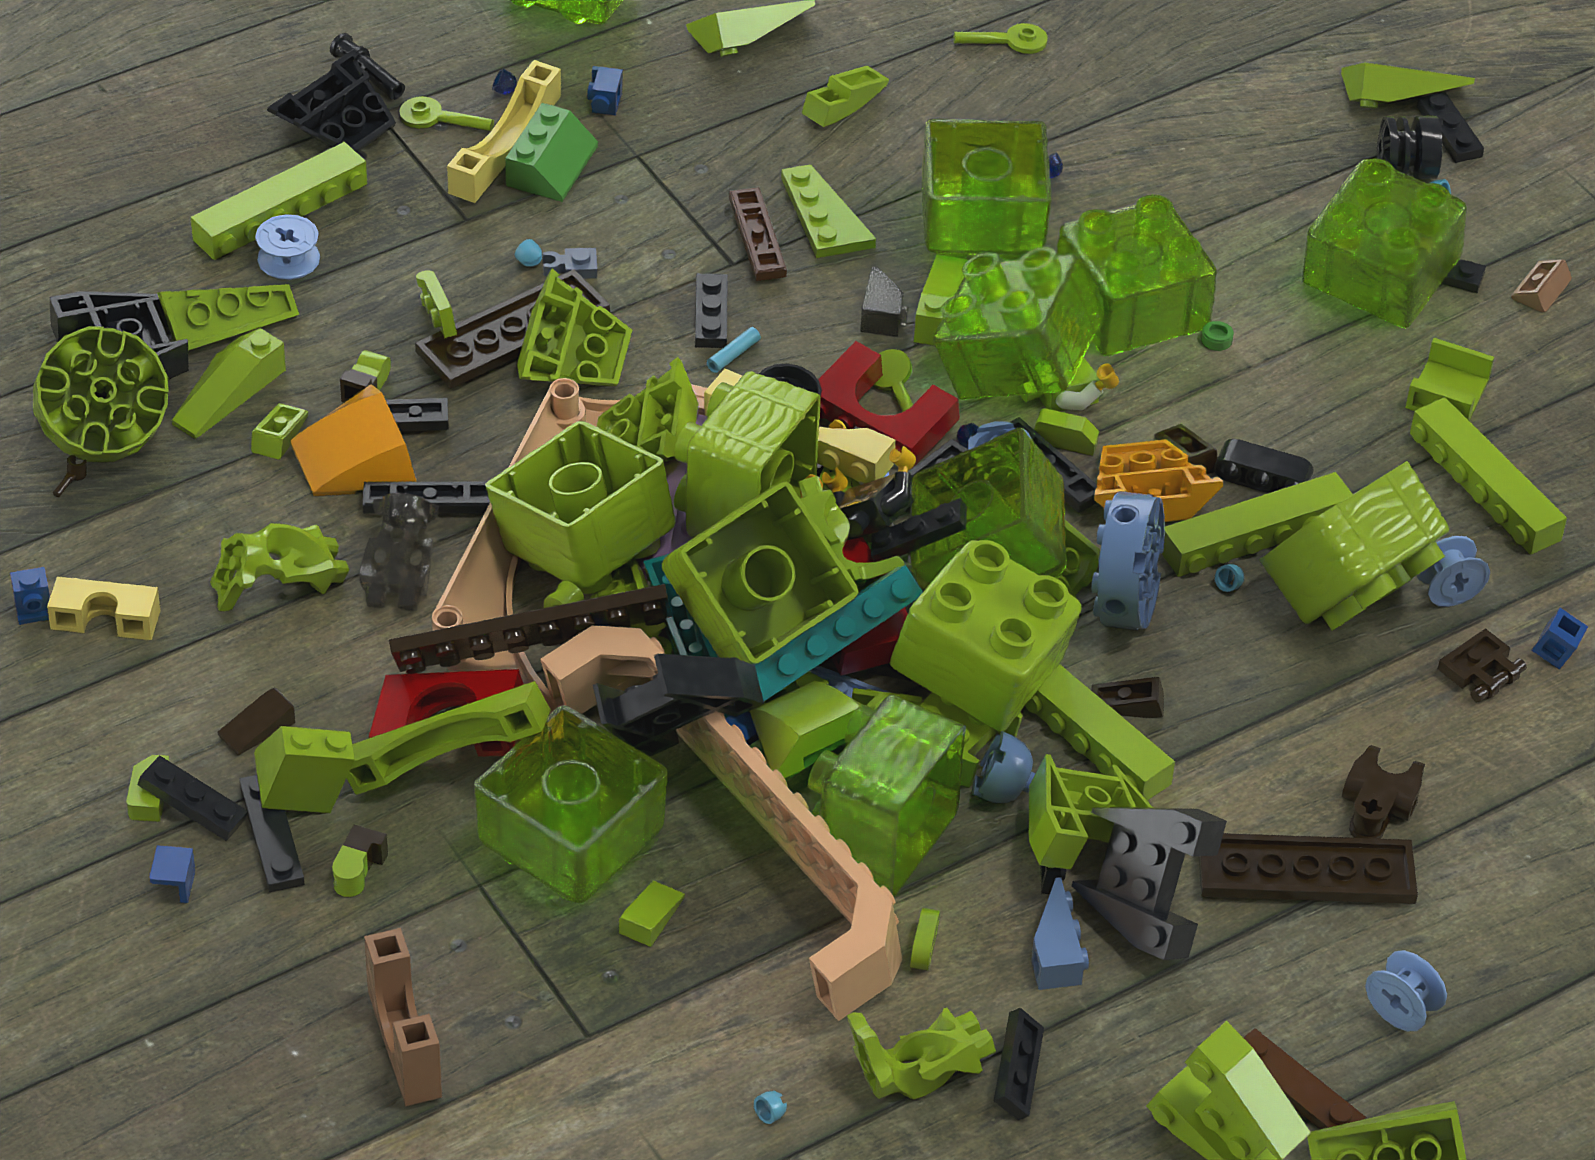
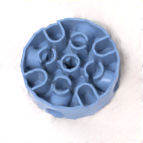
(1129, 560)

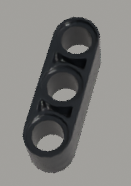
(1260, 466)

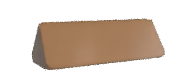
(1543, 284)

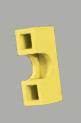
(80, 600)

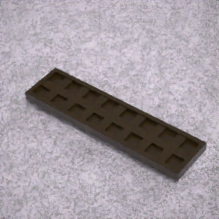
(528, 628)

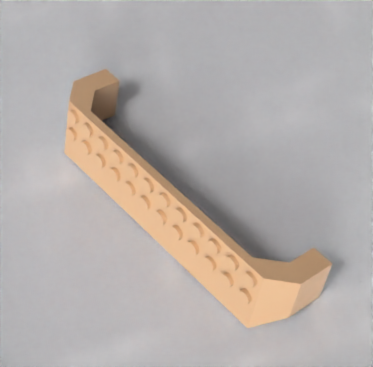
(858, 961)

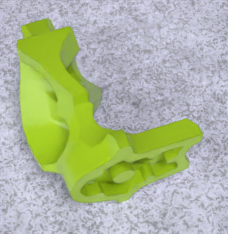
(836, 528)
(301, 553)
(937, 1054)

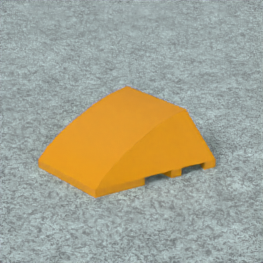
(353, 447)
(1155, 470)

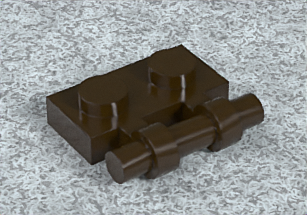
(1476, 657)

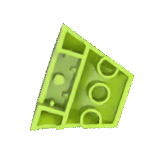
(572, 338)
(655, 414)
(801, 724)

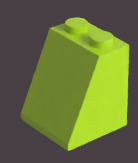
(303, 768)

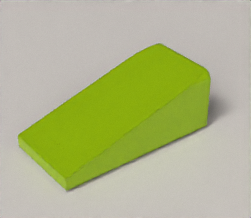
(276, 430)
(650, 913)

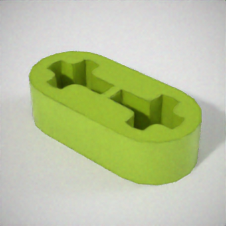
(925, 939)

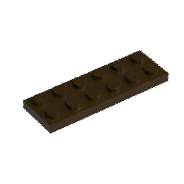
(491, 335)
(1310, 869)

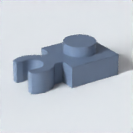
(581, 259)

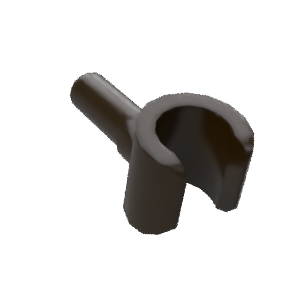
(74, 472)

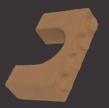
(407, 1037)

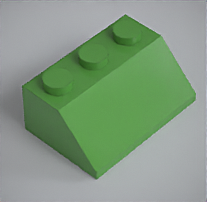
(549, 153)

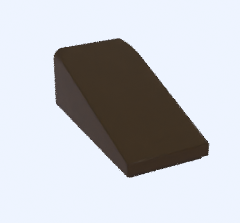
(1196, 448)
(1133, 697)
(258, 721)

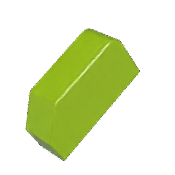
(1067, 431)
(141, 803)

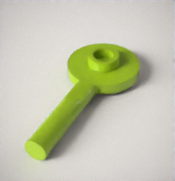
(1021, 37)
(426, 112)
(896, 372)

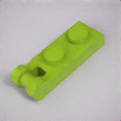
(436, 303)

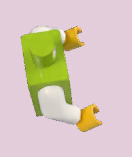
(1082, 391)

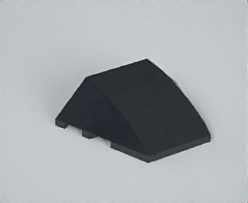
(338, 107)

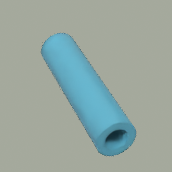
(733, 349)

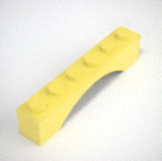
(479, 165)
(855, 452)

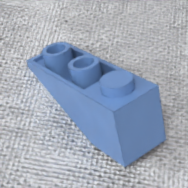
(1056, 946)

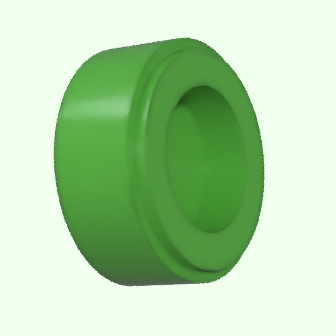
(1217, 335)

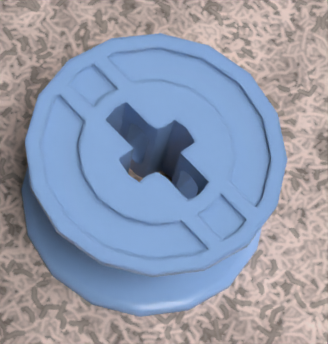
(287, 247)
(1457, 575)
(1406, 990)

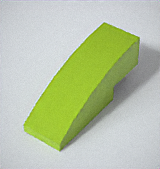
(843, 95)

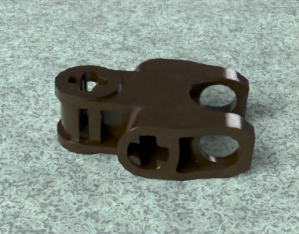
(1380, 794)

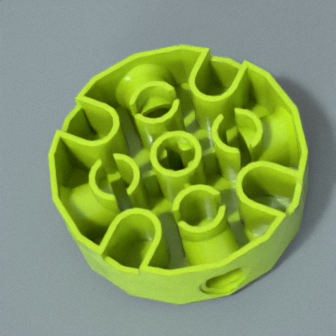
(107, 363)

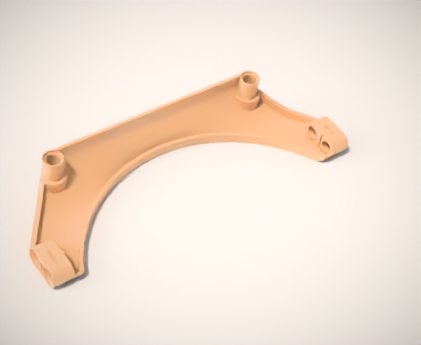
(487, 571)

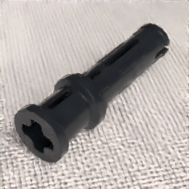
(377, 74)

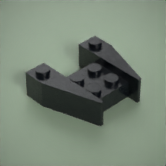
(131, 312)
(676, 696)
(1144, 871)

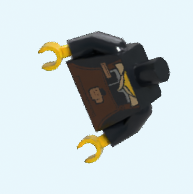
(878, 502)

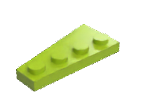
(824, 215)
(224, 312)

